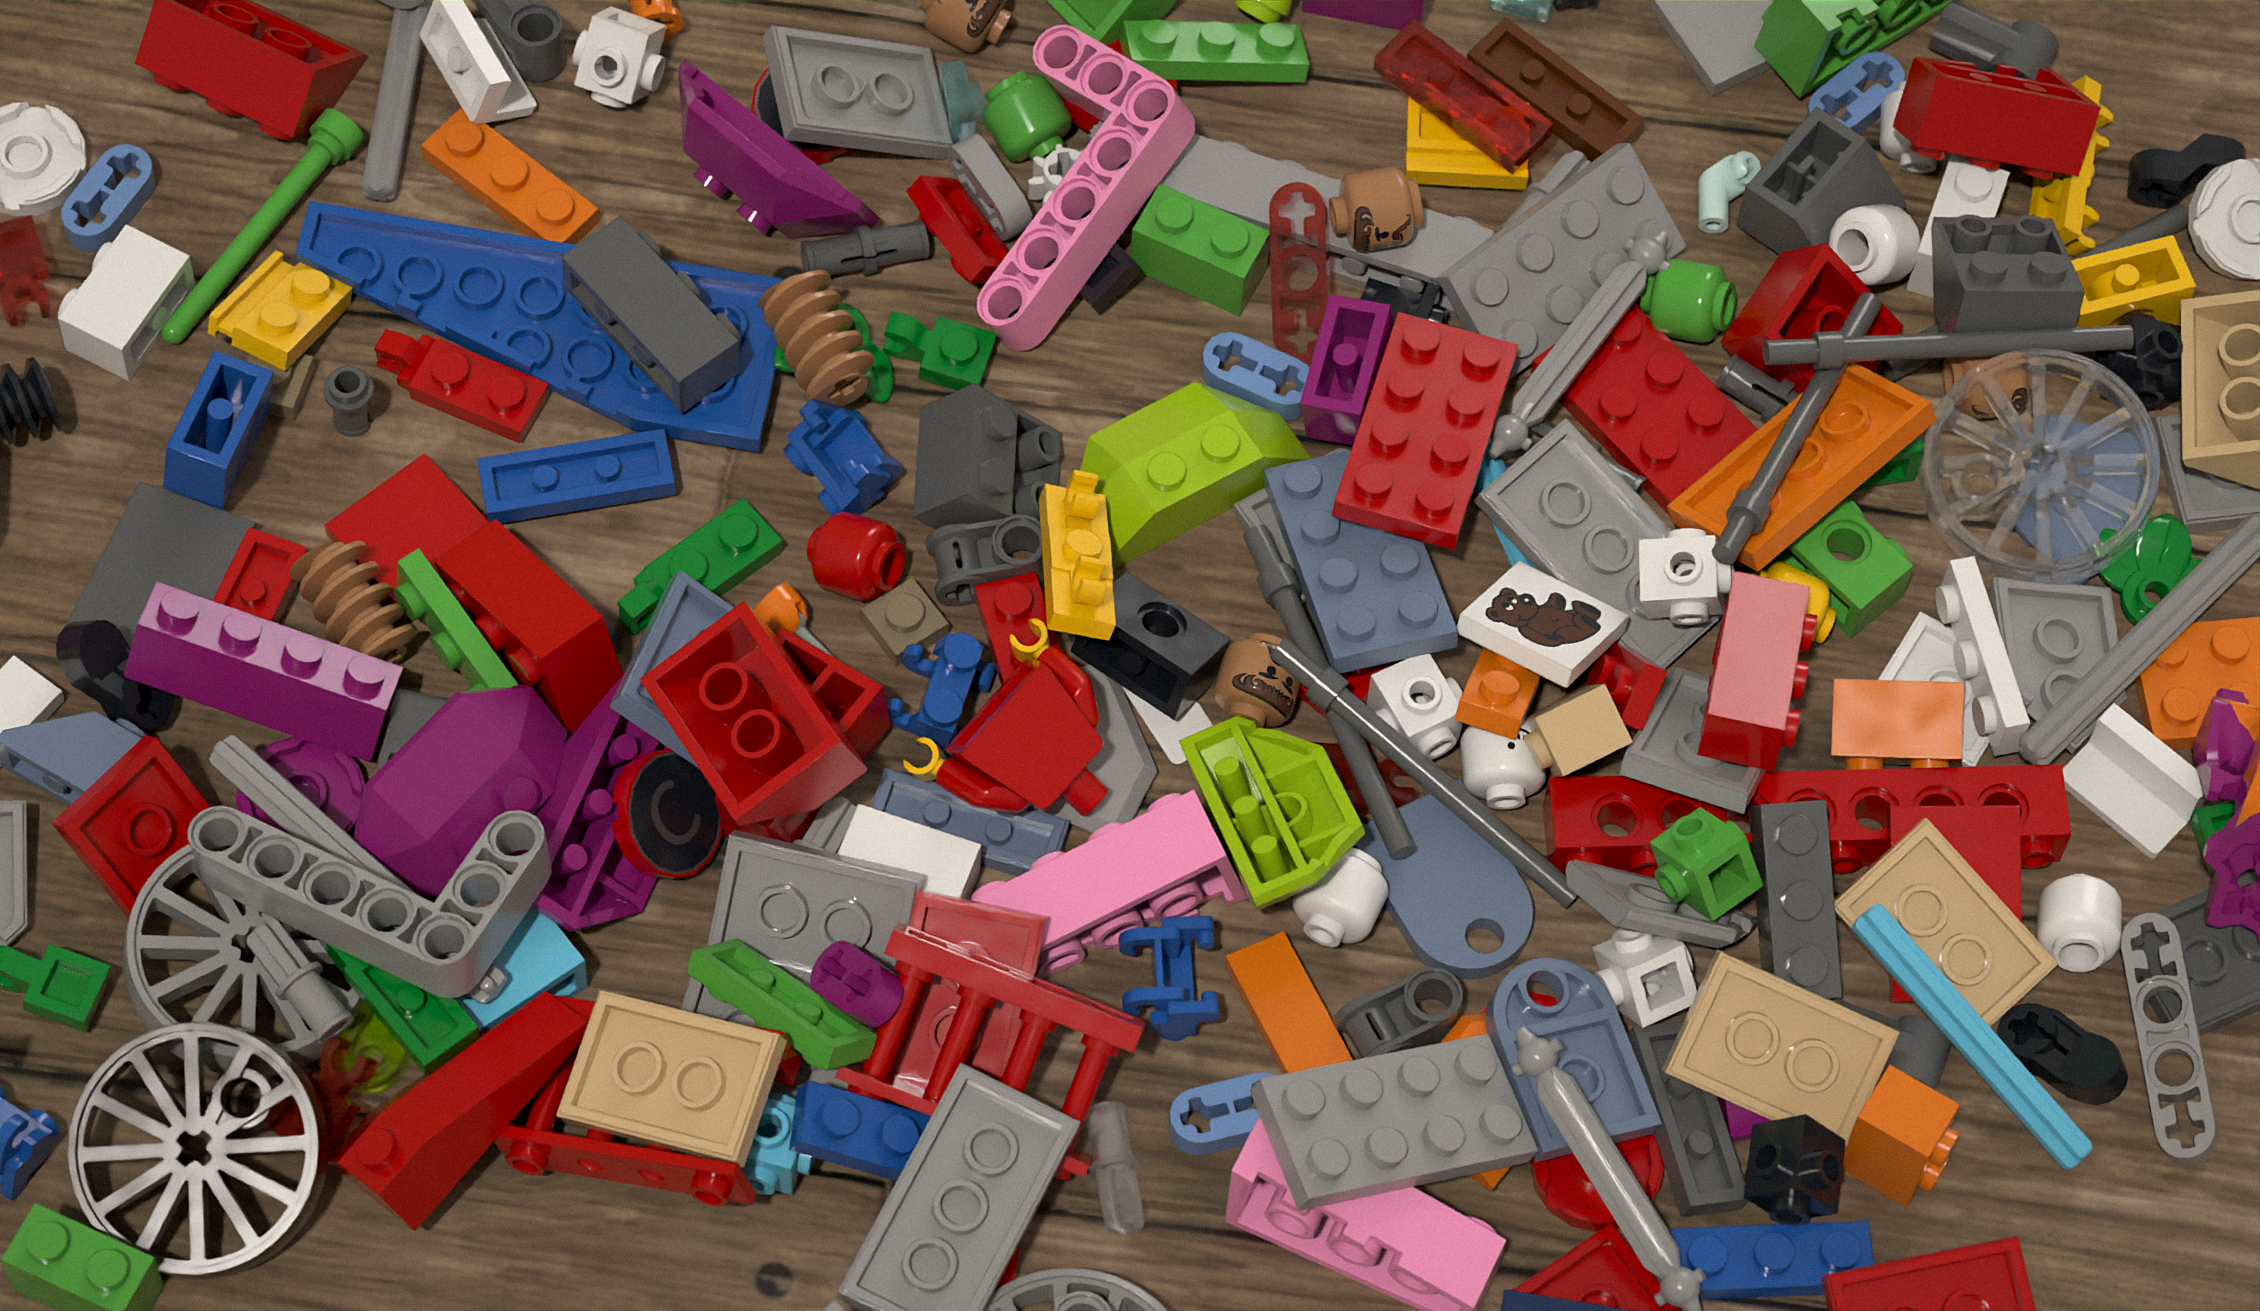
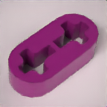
(856, 984)

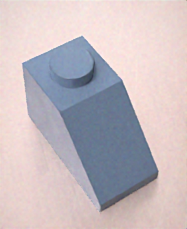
(66, 752)

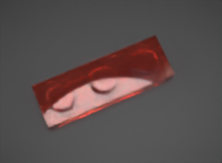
(1463, 96)

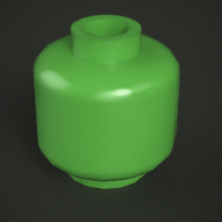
(1026, 117)
(1689, 300)

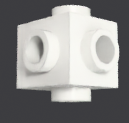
(619, 57)
(1682, 577)
(1418, 704)
(1646, 975)

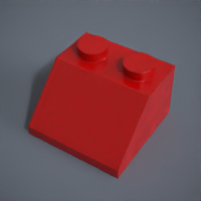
(1801, 295)

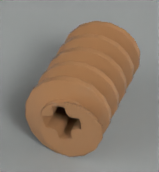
(817, 337)
(348, 602)

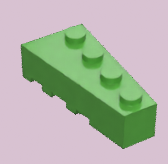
(1819, 38)

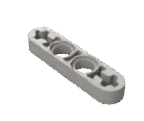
(2161, 1040)

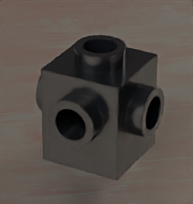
(2152, 364)
(1794, 1169)

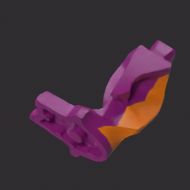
(2229, 768)

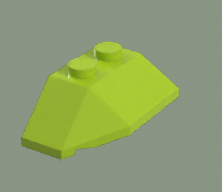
(1183, 464)
(1272, 806)

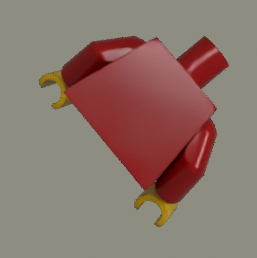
(1026, 738)

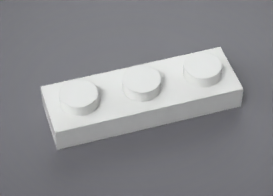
(1982, 656)

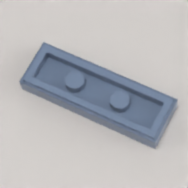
(1006, 839)

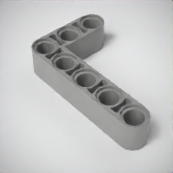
(374, 903)

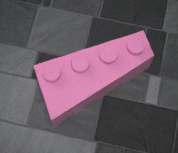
(1122, 880)
(1386, 1240)

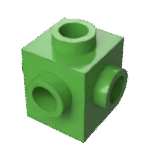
(1705, 864)

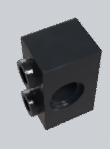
(1155, 648)

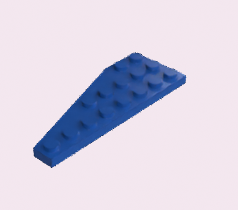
(510, 305)

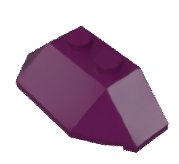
(760, 166)
(454, 777)
(589, 872)

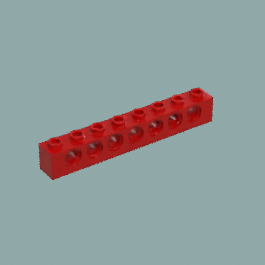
(1580, 805)

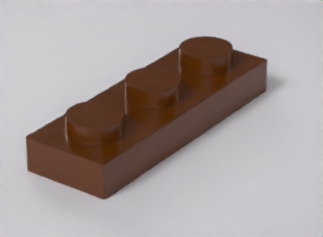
(1577, 106)

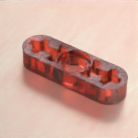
(1285, 226)

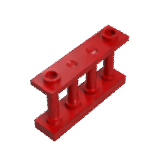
(980, 985)
(597, 1157)

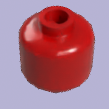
(856, 556)

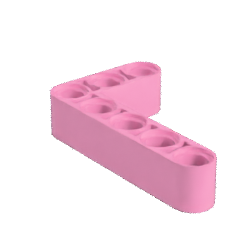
(1088, 185)

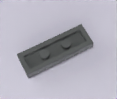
(1692, 1130)

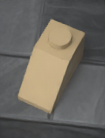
(1576, 730)

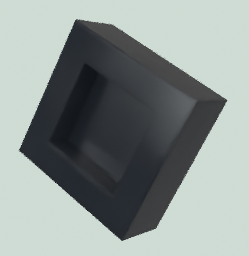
(1109, 278)

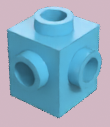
(769, 1161)

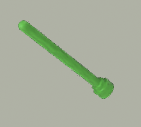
(332, 139)

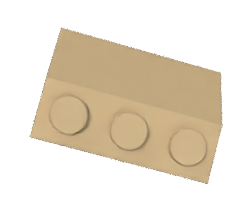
(2222, 385)

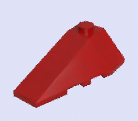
(440, 1124)

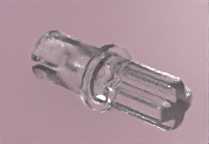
(1115, 1168)

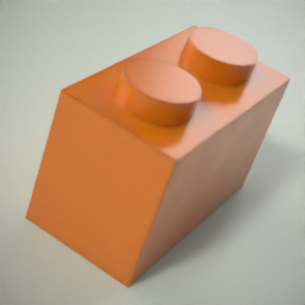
(1897, 723)
(1902, 1137)

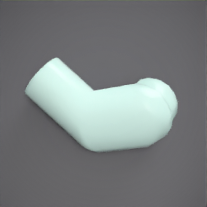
(1720, 186)

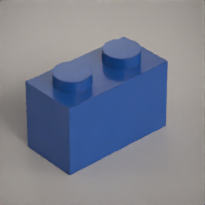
(218, 429)

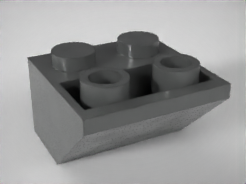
(1812, 184)
(2002, 274)
(981, 459)

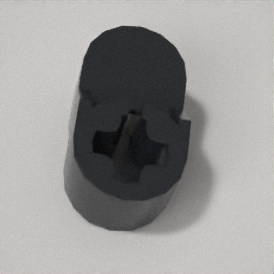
(2167, 176)
(95, 663)
(2064, 1054)

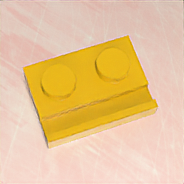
(1445, 158)
(280, 310)

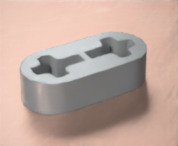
(990, 186)

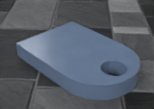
(1451, 888)
(1593, 1051)

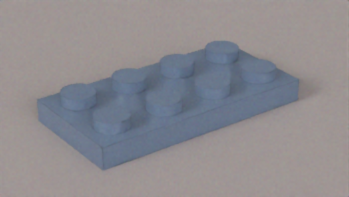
(1363, 585)

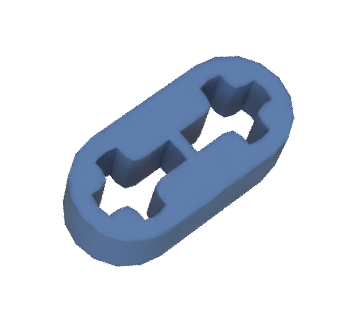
(1847, 88)
(101, 193)
(1258, 373)
(1213, 1101)

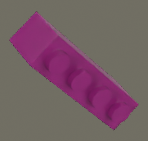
(262, 671)

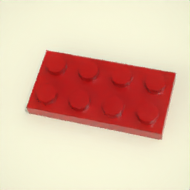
(1653, 408)
(1425, 431)

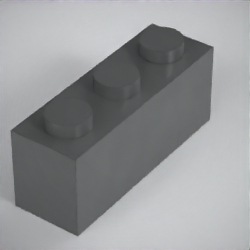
(652, 313)
(1797, 895)

